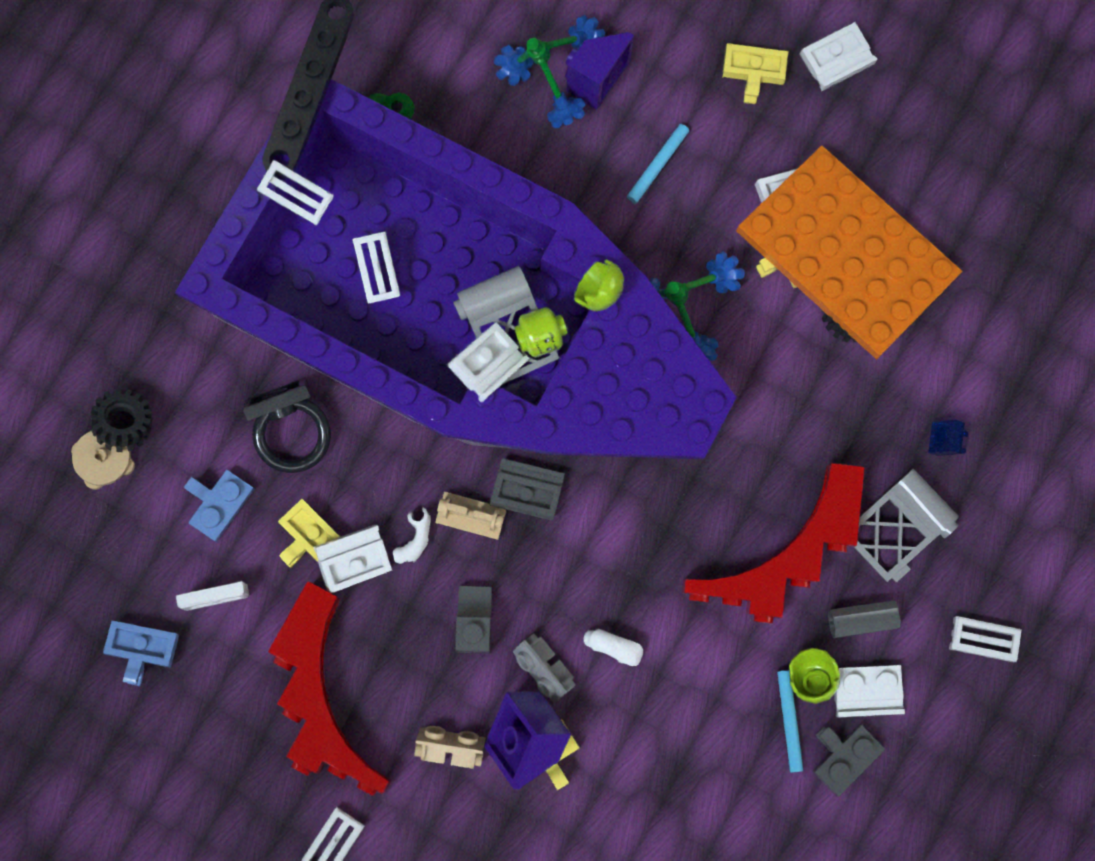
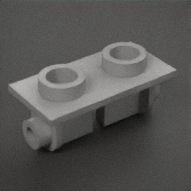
(551, 680)

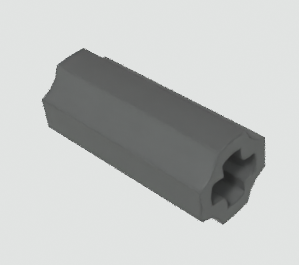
(864, 619)

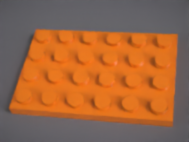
(849, 251)

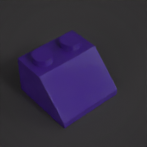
(597, 67)
(526, 737)

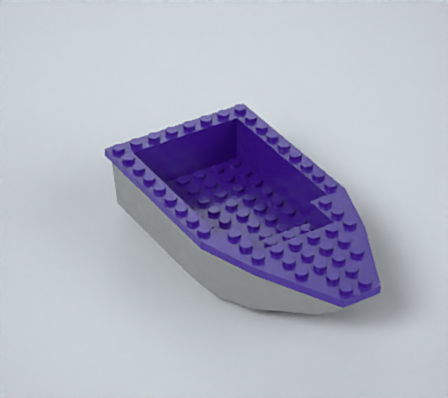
(452, 218)

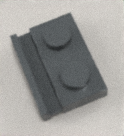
(527, 489)

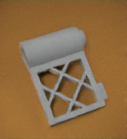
(495, 299)
(921, 508)

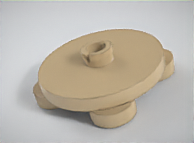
(99, 465)

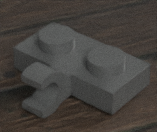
(847, 758)

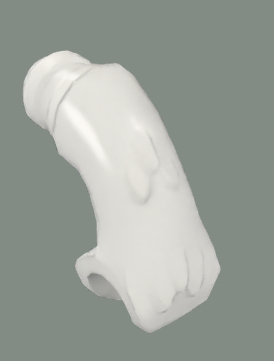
(414, 548)
(622, 649)

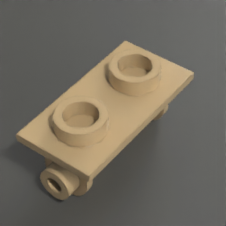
(470, 515)
(465, 746)

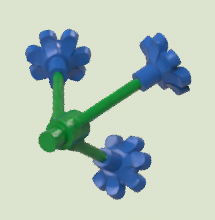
(515, 65)
(723, 275)

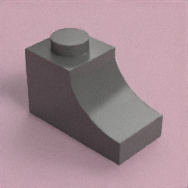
(473, 620)

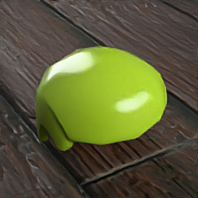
(600, 286)
(814, 675)

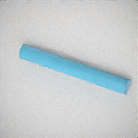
(657, 163)
(790, 722)

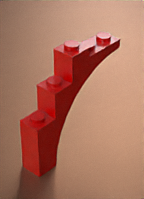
(831, 523)
(320, 741)

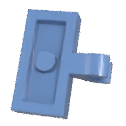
(218, 504)
(140, 646)

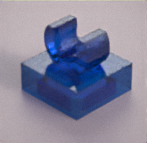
(947, 438)

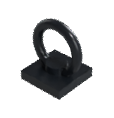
(279, 404)

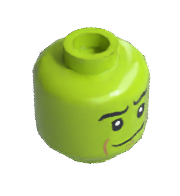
(540, 332)

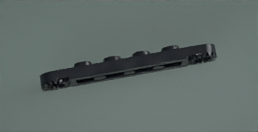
(309, 86)

